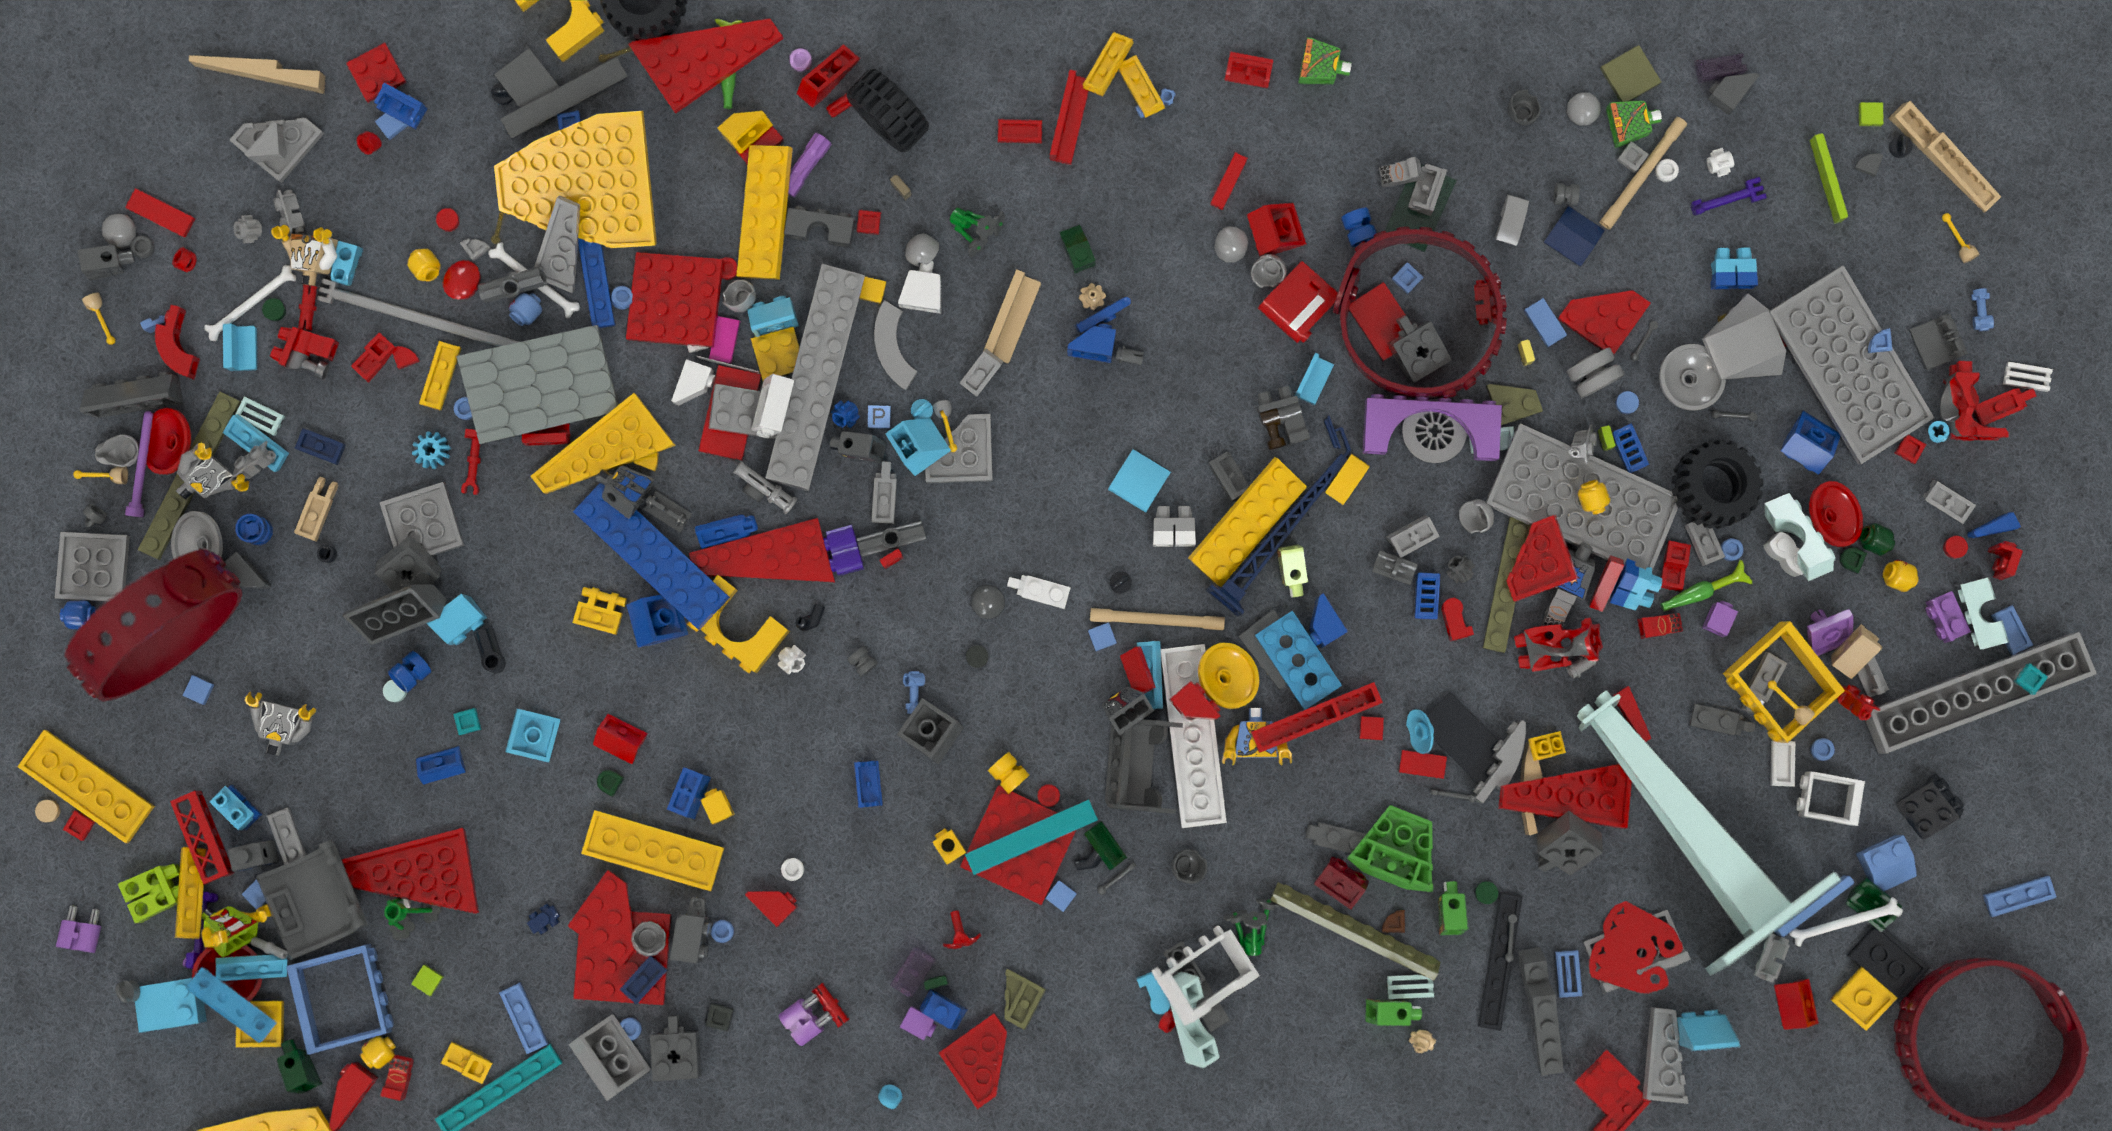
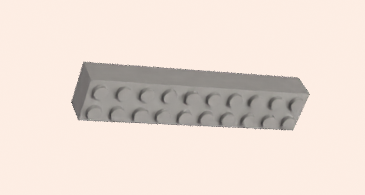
(815, 377)
(1977, 693)

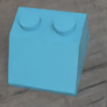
(772, 316)
(458, 619)

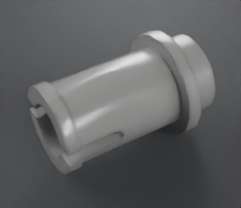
(1579, 667)

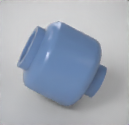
(525, 309)

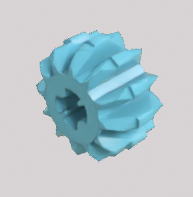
(432, 441)

